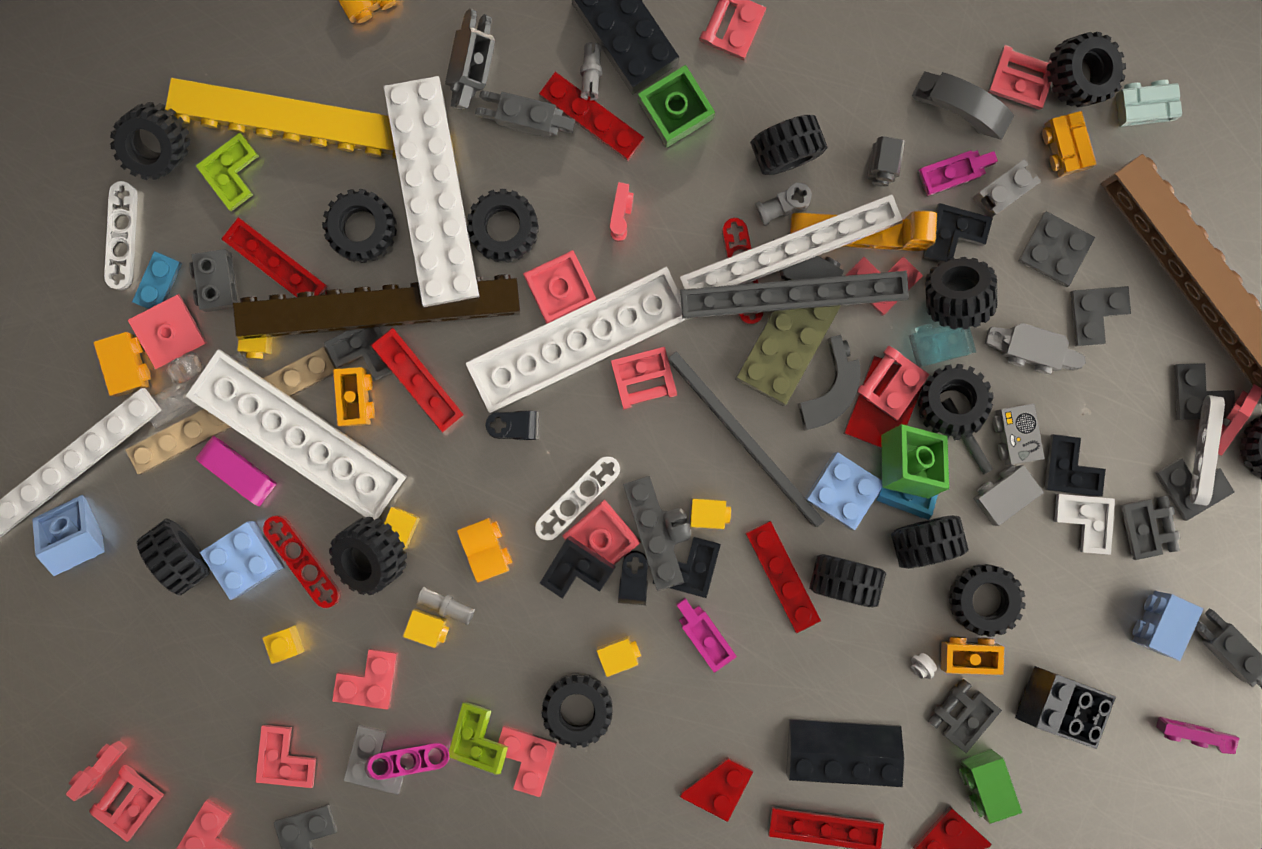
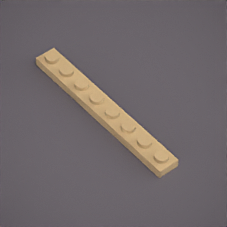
(204, 425)

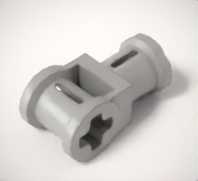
(784, 204)

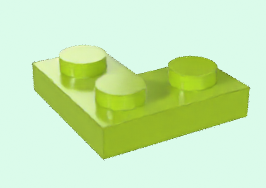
(222, 167)
(469, 742)

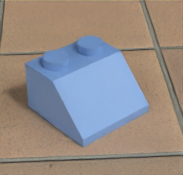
(67, 536)

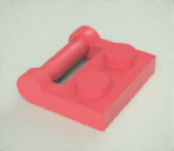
(740, 29)
(1017, 84)
(622, 205)
(642, 368)
(900, 388)
(133, 809)

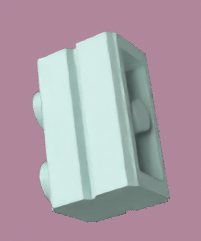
(1148, 104)

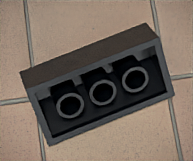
(845, 753)

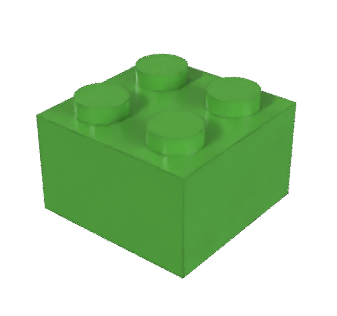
(676, 106)
(915, 461)
(990, 786)

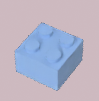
(844, 491)
(242, 559)
(1166, 624)

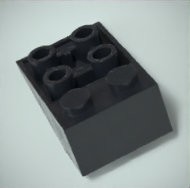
(1065, 707)

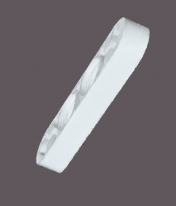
(125, 235)
(1207, 450)
(579, 500)

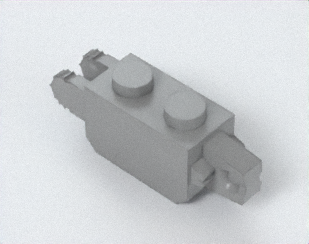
(1036, 347)

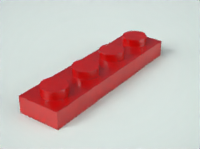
(591, 116)
(272, 259)
(416, 380)
(783, 577)
(825, 829)

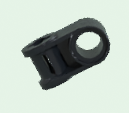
(519, 425)
(633, 583)

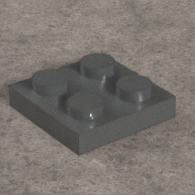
(1056, 249)

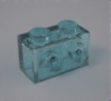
(940, 344)

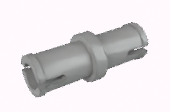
(591, 71)
(445, 606)

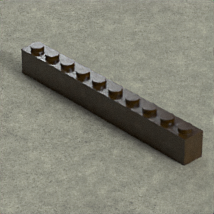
(367, 309)

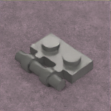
(1143, 529)
(971, 721)

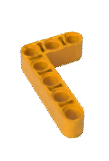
(914, 234)

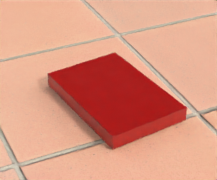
(870, 422)

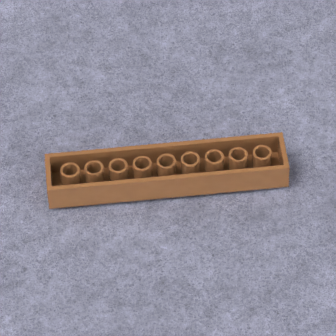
(1191, 261)

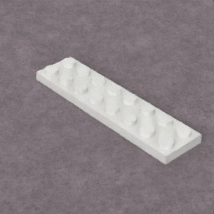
(431, 191)
(577, 340)
(296, 435)

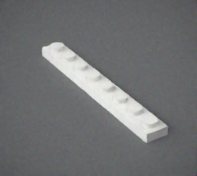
(798, 246)
(76, 458)

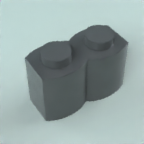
(885, 160)

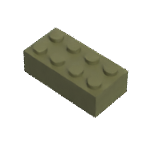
(785, 351)

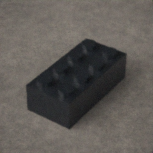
(629, 39)

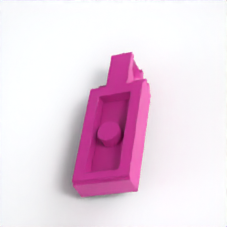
(955, 171)
(705, 636)
(1199, 735)

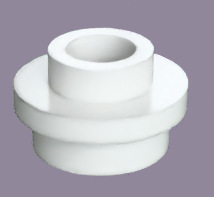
(923, 666)

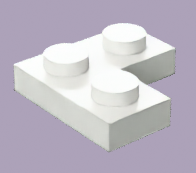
(1096, 518)

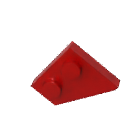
(719, 789)
(952, 832)

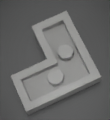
(368, 743)

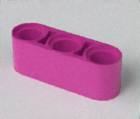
(236, 471)
(420, 758)

